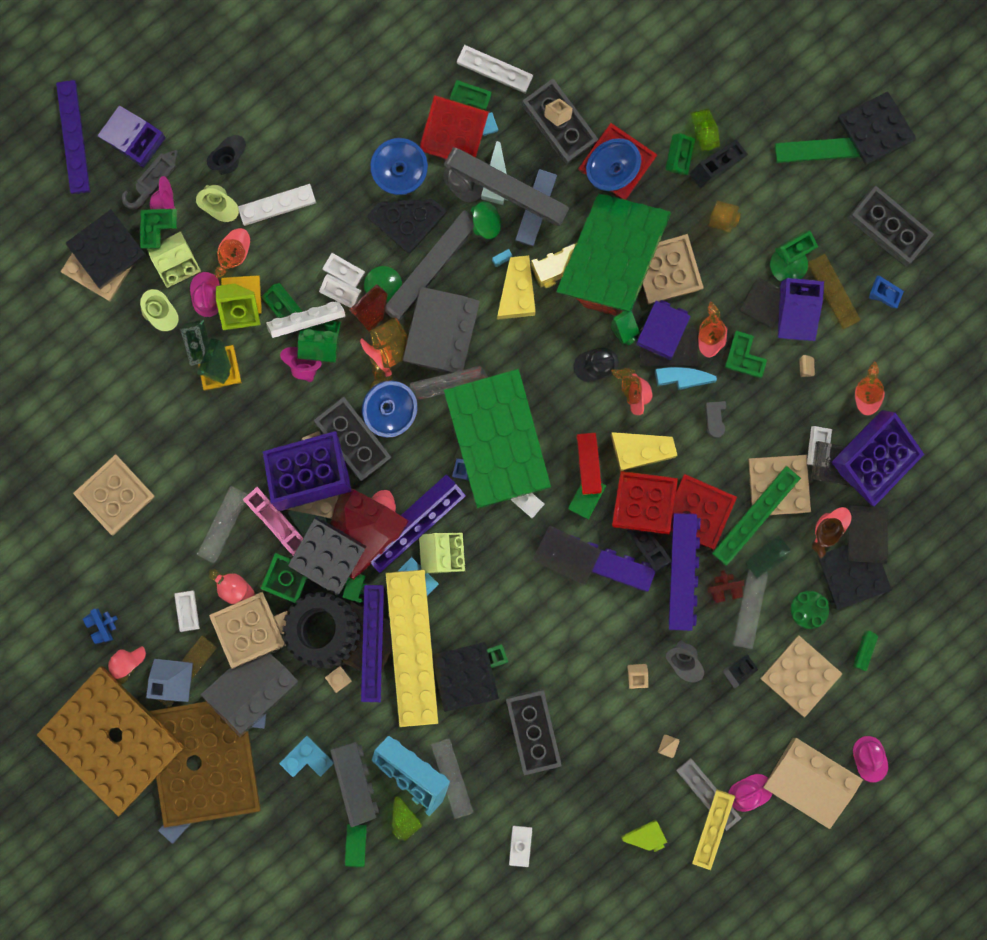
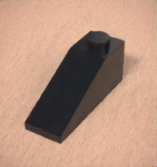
(718, 163)

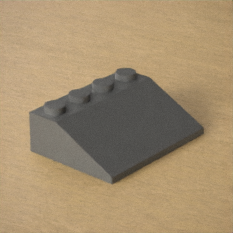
(440, 330)
(249, 692)
(354, 783)

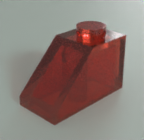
(370, 307)

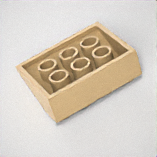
(812, 783)

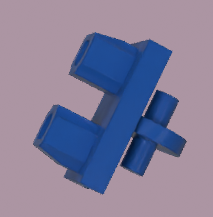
(96, 618)

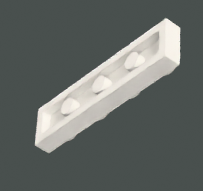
(495, 69)
(276, 204)
(305, 319)

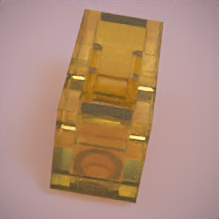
(724, 216)

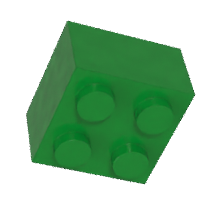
(284, 580)

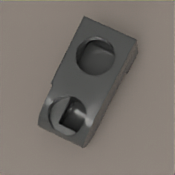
(714, 423)

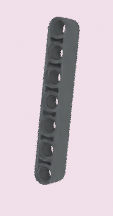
(506, 186)
(430, 266)

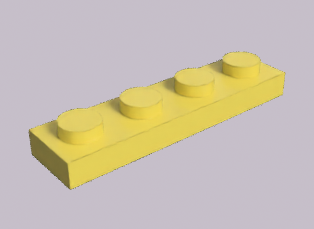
(713, 829)

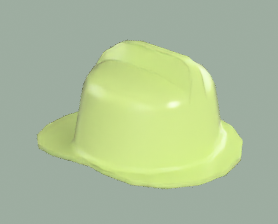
(216, 202)
(158, 310)

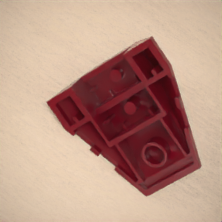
(367, 523)

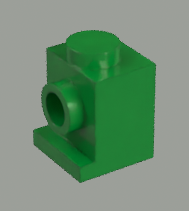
(355, 588)

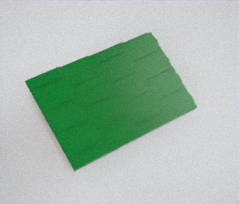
(613, 254)
(497, 438)

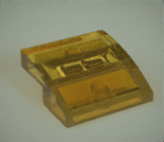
(391, 342)

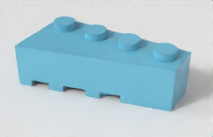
(411, 774)

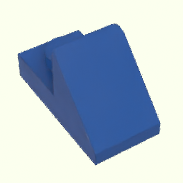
(886, 292)

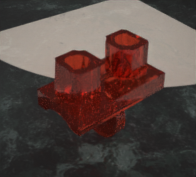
(718, 591)

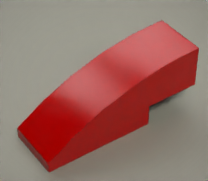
(589, 463)

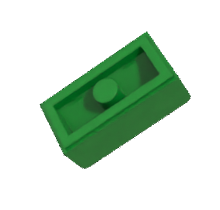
(680, 154)
(797, 247)
(280, 301)
(584, 504)
(865, 650)

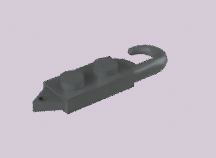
(149, 181)

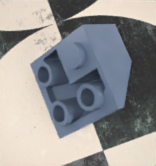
(170, 680)

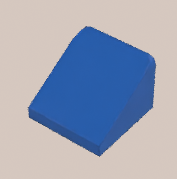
(460, 470)

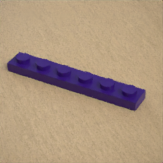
(73, 137)
(372, 643)

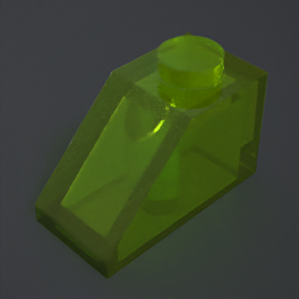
(705, 129)
(404, 820)

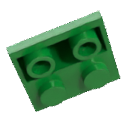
(320, 342)

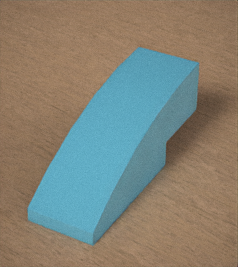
(683, 377)

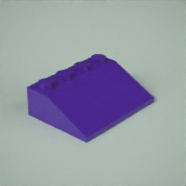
(878, 457)
(306, 471)

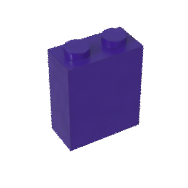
(663, 329)

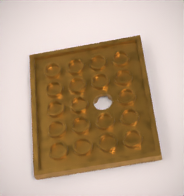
(110, 768)
(226, 778)

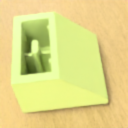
(174, 260)
(442, 552)

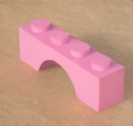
(274, 520)

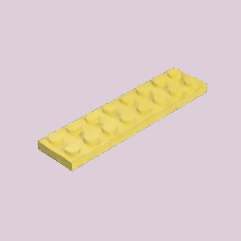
(412, 648)

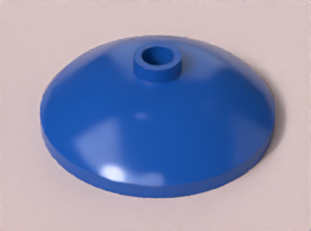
(395, 154)
(608, 159)
(396, 416)

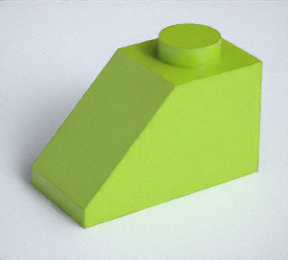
(646, 837)

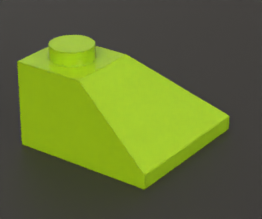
(236, 307)

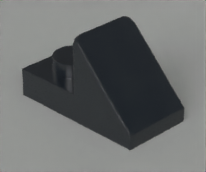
(740, 670)

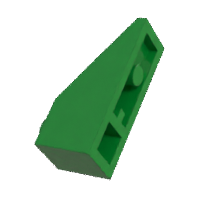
(625, 328)

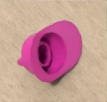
(163, 197)
(204, 294)
(300, 368)
(870, 759)
(750, 793)

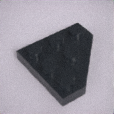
(407, 220)

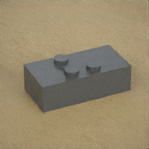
(567, 139)
(890, 226)
(357, 442)
(533, 731)

